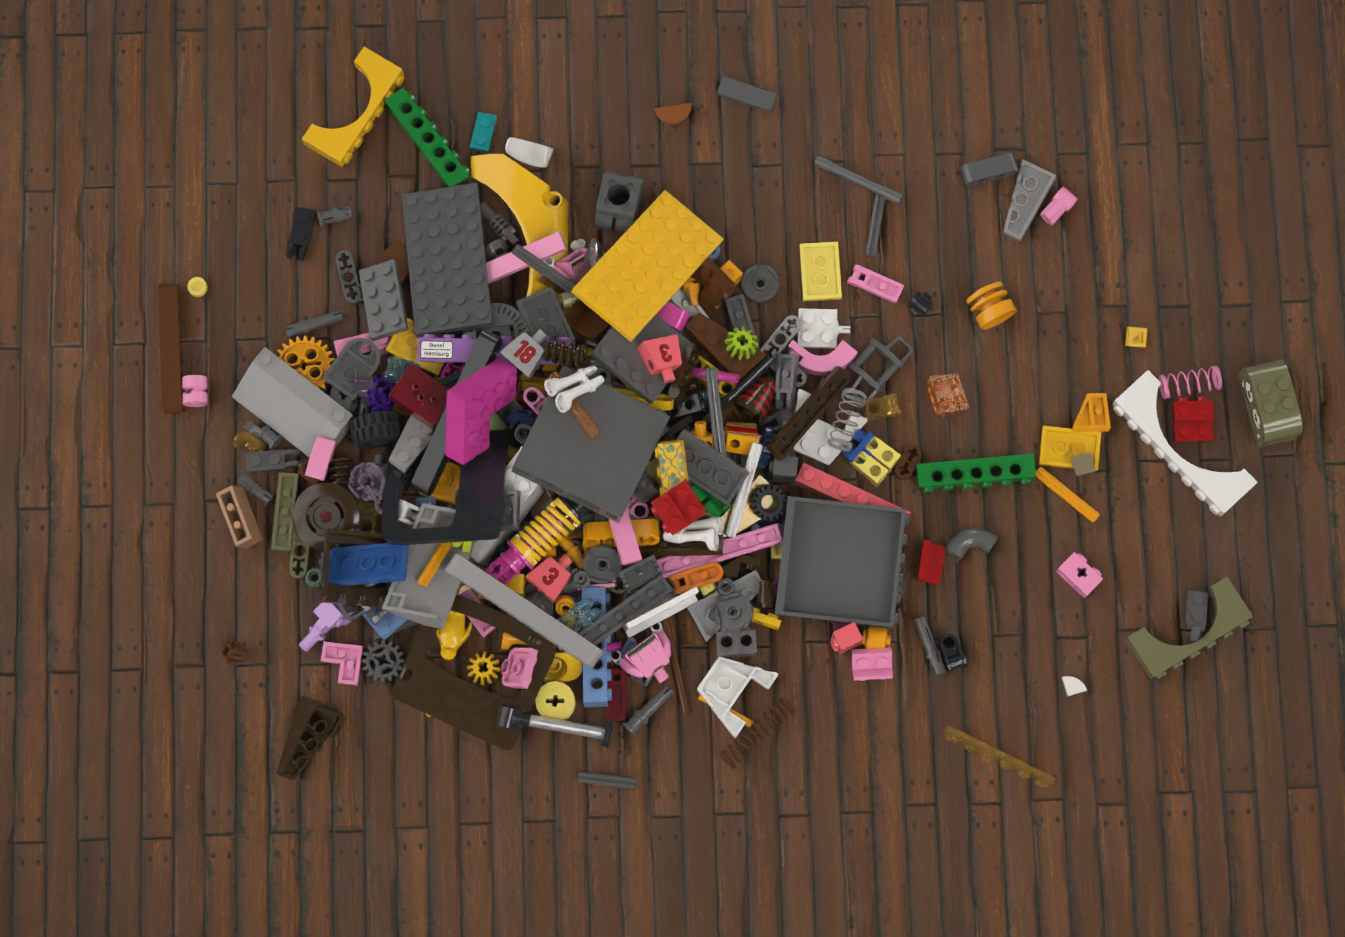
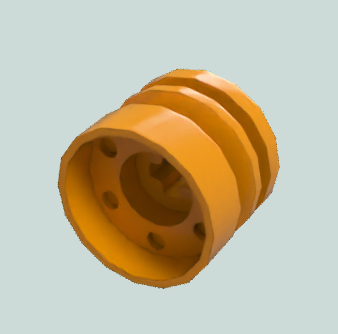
(990, 303)

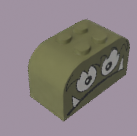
(1271, 403)

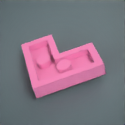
(349, 659)

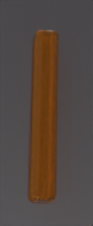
(580, 414)

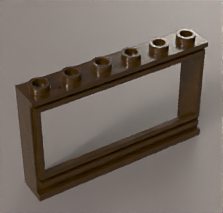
(350, 594)

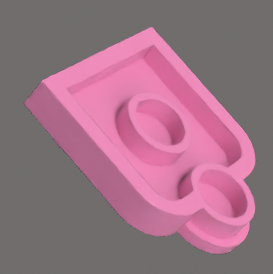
(519, 667)

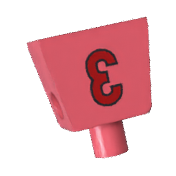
(661, 356)
(550, 577)

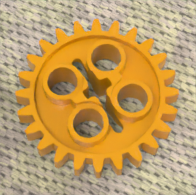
(301, 350)

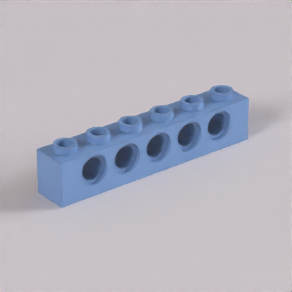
(591, 696)

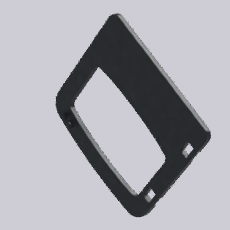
(478, 502)

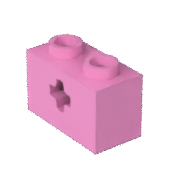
(1082, 584)

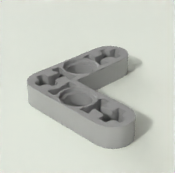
(794, 331)

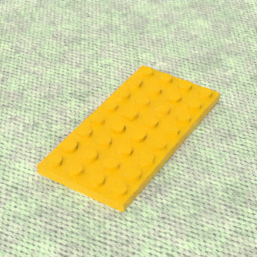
(647, 265)

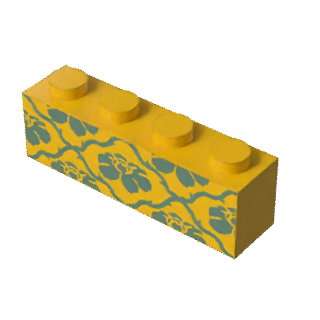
(672, 463)

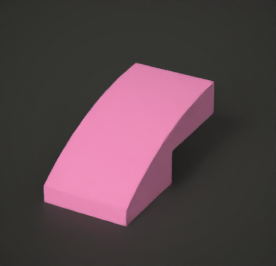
(320, 458)

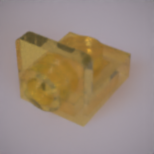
(251, 442)

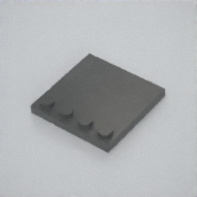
(626, 363)

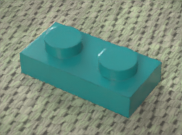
(483, 132)

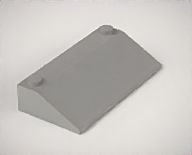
(290, 403)
(431, 603)

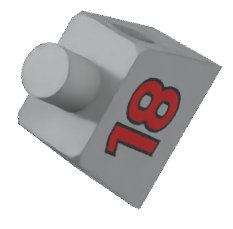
(526, 352)

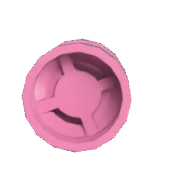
(194, 391)

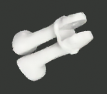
(564, 399)
(708, 533)

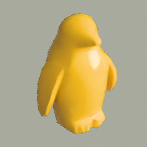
(453, 634)

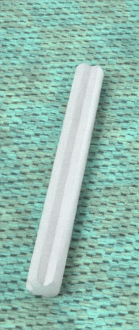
(743, 491)

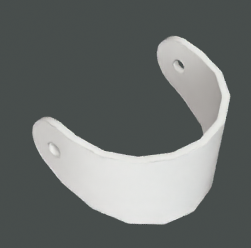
(529, 152)

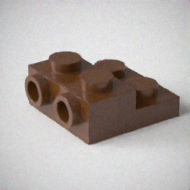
(714, 286)

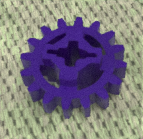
(378, 396)

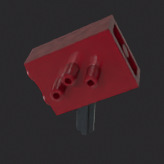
(422, 394)

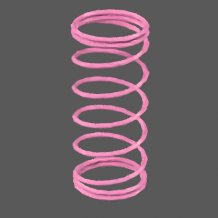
(1215, 371)

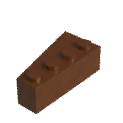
(712, 338)

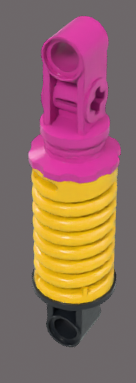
(528, 544)

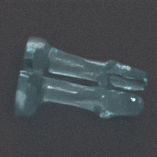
(578, 611)

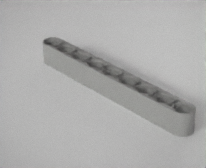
(523, 610)

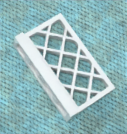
(660, 610)

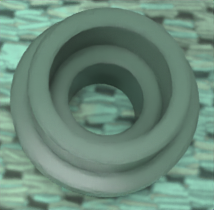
(310, 573)

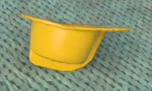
(564, 668)

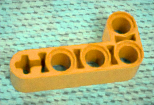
(598, 533)

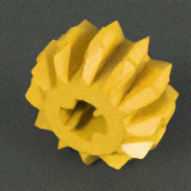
(490, 666)

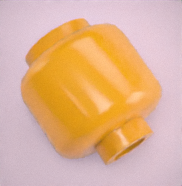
(876, 637)

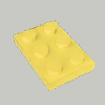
(820, 271)

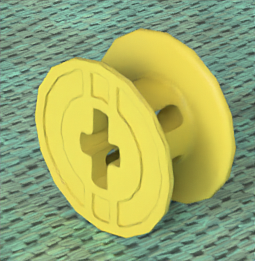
(548, 693)

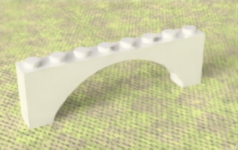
(1218, 489)

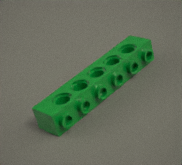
(396, 104)
(1024, 463)

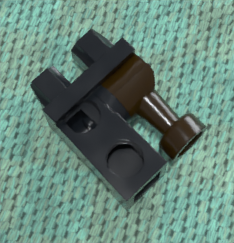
(690, 406)

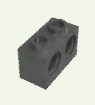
(736, 648)

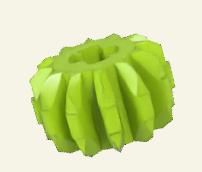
(748, 342)

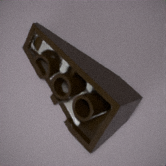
(309, 729)

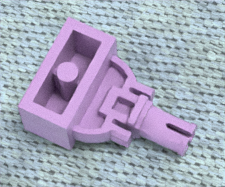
(329, 617)

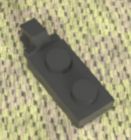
(1196, 613)

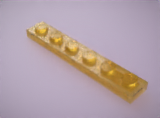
(990, 753)

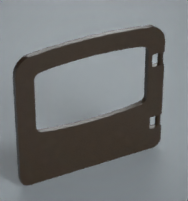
(459, 701)

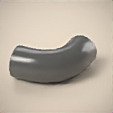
(970, 538)

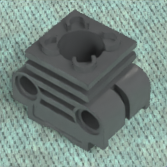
(623, 215)

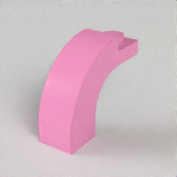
(823, 365)

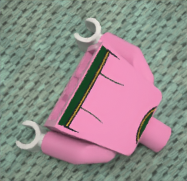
(573, 265)
(647, 657)

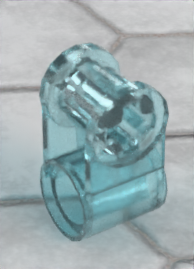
(397, 369)

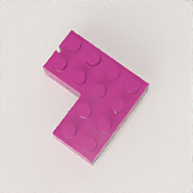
(472, 405)

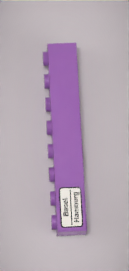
(458, 349)

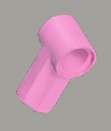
(1060, 203)

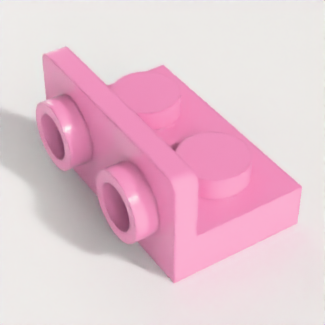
(872, 664)

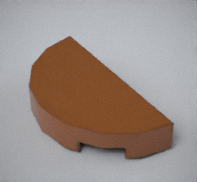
(673, 114)

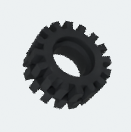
(779, 506)

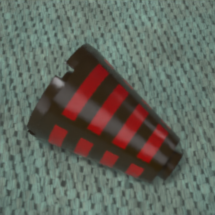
(756, 400)

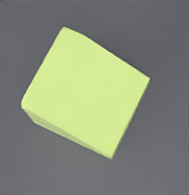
(496, 423)

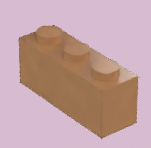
(239, 516)

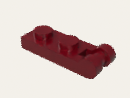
(617, 706)

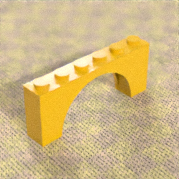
(340, 142)

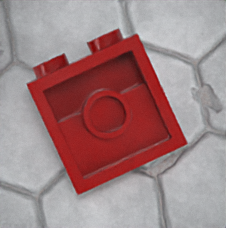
(1193, 420)
(678, 507)

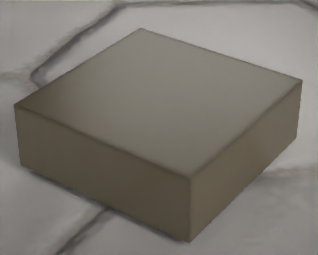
(1083, 464)

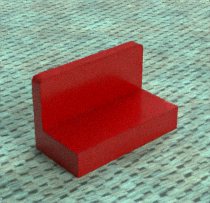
(930, 563)

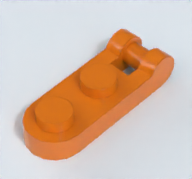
(696, 577)

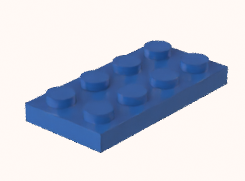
(368, 564)

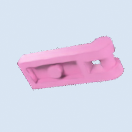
(876, 284)

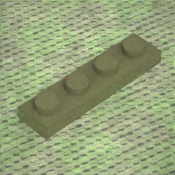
(283, 517)

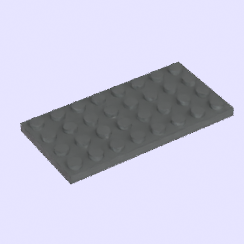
(447, 260)

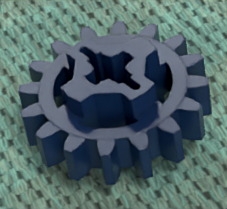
(764, 439)

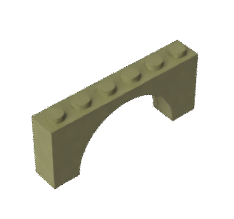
(1228, 614)

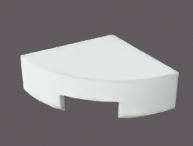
(1073, 685)

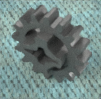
(379, 670)

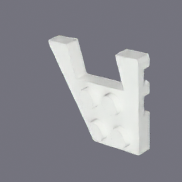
(815, 440)
(725, 684)

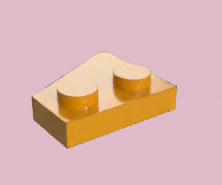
(1093, 414)

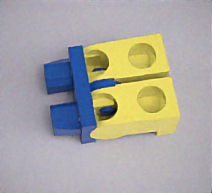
(871, 457)

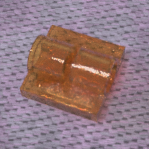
(947, 394)

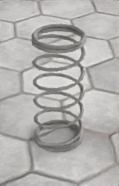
(844, 442)

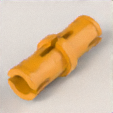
(572, 551)

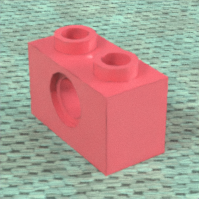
(846, 639)

